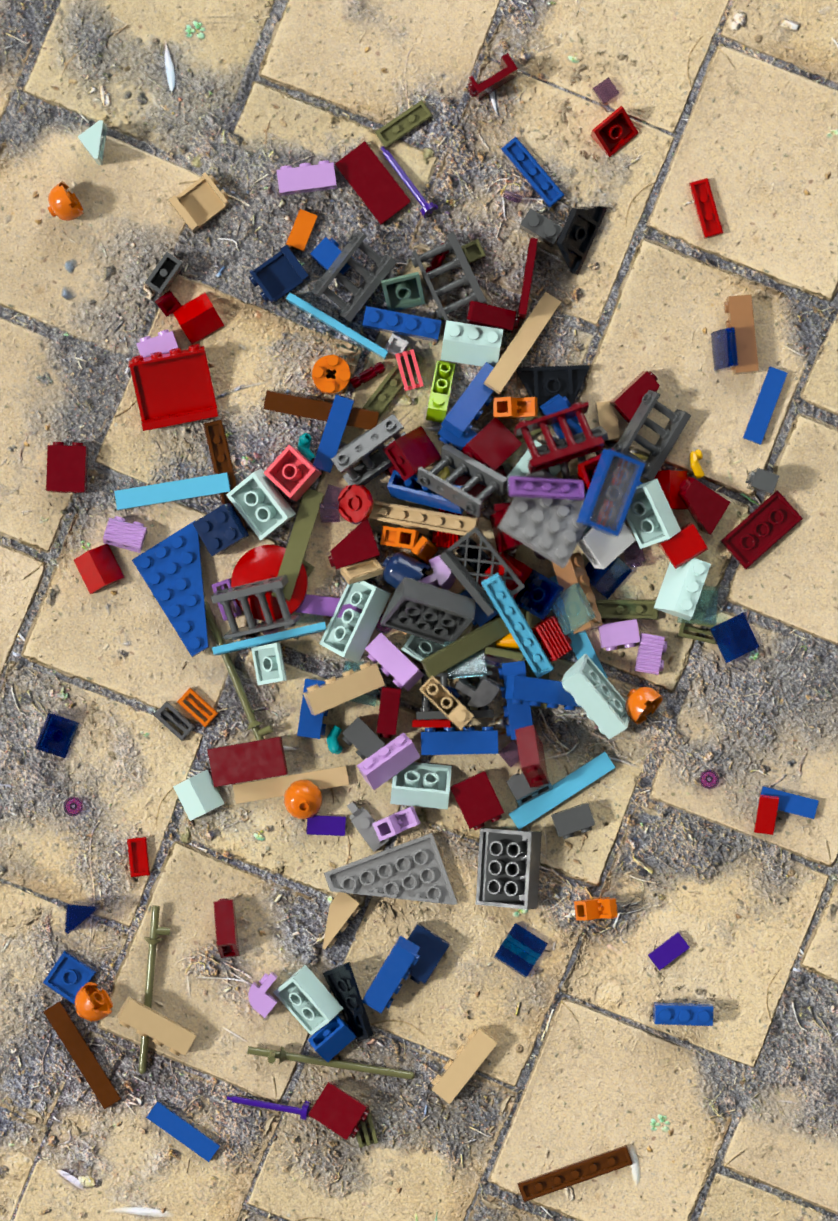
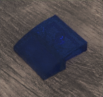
(724, 349)
(734, 637)
(520, 950)

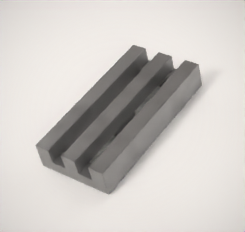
(163, 721)

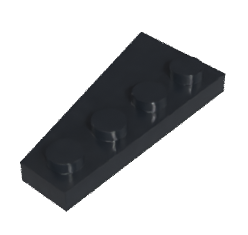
(346, 992)

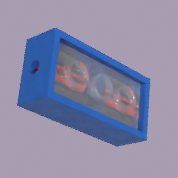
(610, 492)

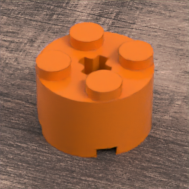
(334, 364)

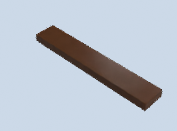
(317, 409)
(221, 458)
(82, 1055)
(574, 1173)

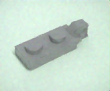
(363, 822)

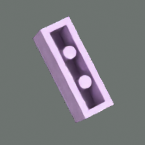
(306, 178)
(393, 662)
(388, 761)

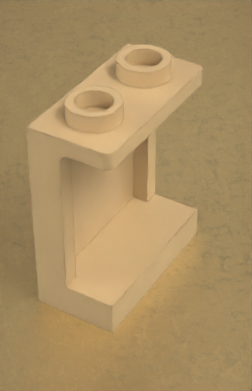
(200, 202)

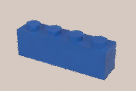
(401, 324)
(469, 404)
(414, 492)
(539, 691)
(518, 714)
(459, 742)
(391, 973)

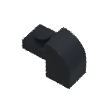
(474, 553)

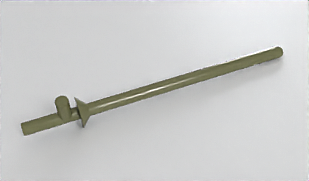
(253, 723)
(153, 941)
(283, 1055)

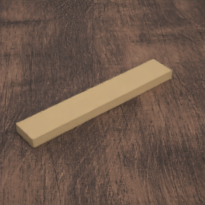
(522, 343)
(423, 518)
(277, 786)

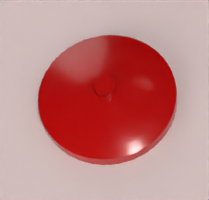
(261, 564)

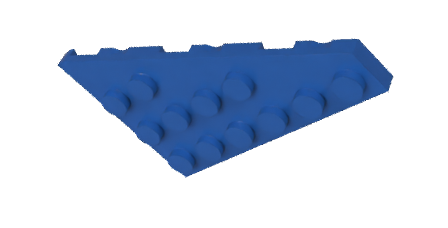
(175, 579)

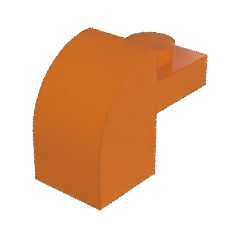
(515, 407)
(399, 537)
(595, 908)

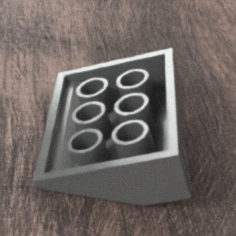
(428, 611)
(508, 868)

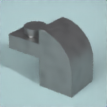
(482, 694)

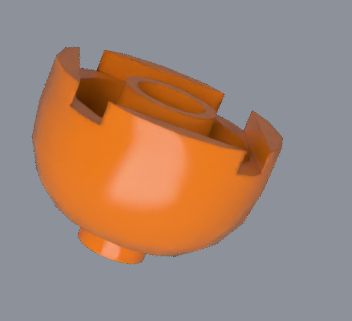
(64, 203)
(641, 703)
(303, 799)
(92, 1003)

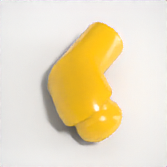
(695, 465)

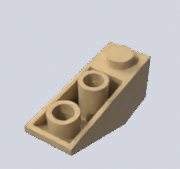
(446, 702)
(340, 910)

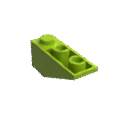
(440, 391)

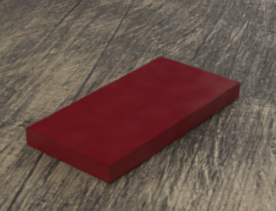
(372, 183)
(527, 278)
(761, 529)
(247, 761)

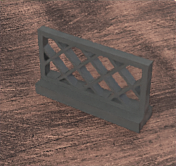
(466, 578)

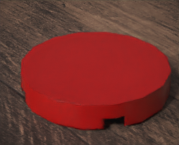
(355, 503)

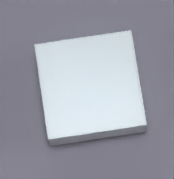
(396, 345)

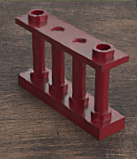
(556, 455)

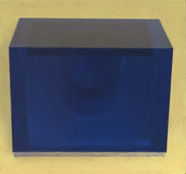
(608, 579)
(538, 595)
(57, 735)
(77, 913)

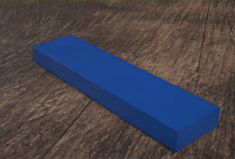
(532, 172)
(765, 405)
(333, 432)
(183, 1131)

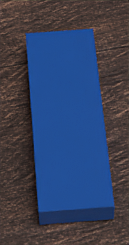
(793, 803)

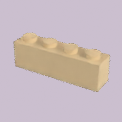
(344, 688)
(157, 1026)
(464, 1065)

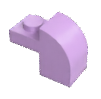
(442, 574)
(396, 823)
(259, 998)

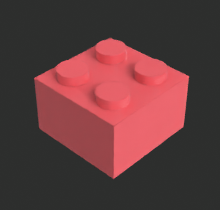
(292, 473)

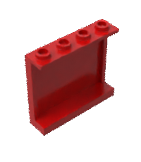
(173, 387)

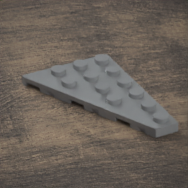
(401, 872)

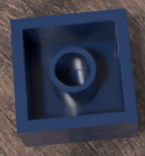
(220, 529)

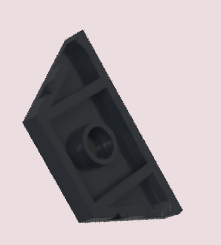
(579, 234)
(553, 380)

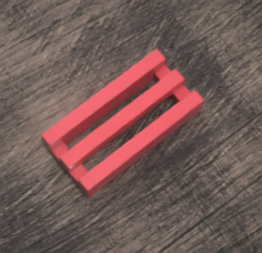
(414, 386)

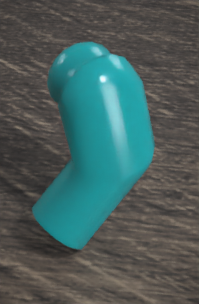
(304, 446)
(332, 741)

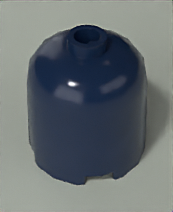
(402, 566)

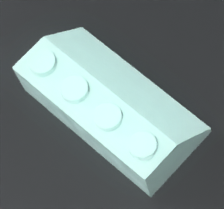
(352, 632)
(596, 697)

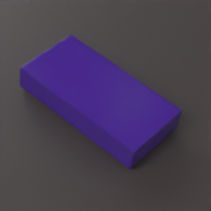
(326, 825)
(668, 951)

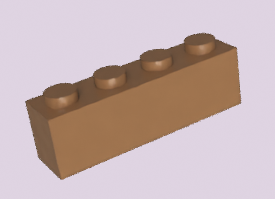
(741, 317)
(574, 573)

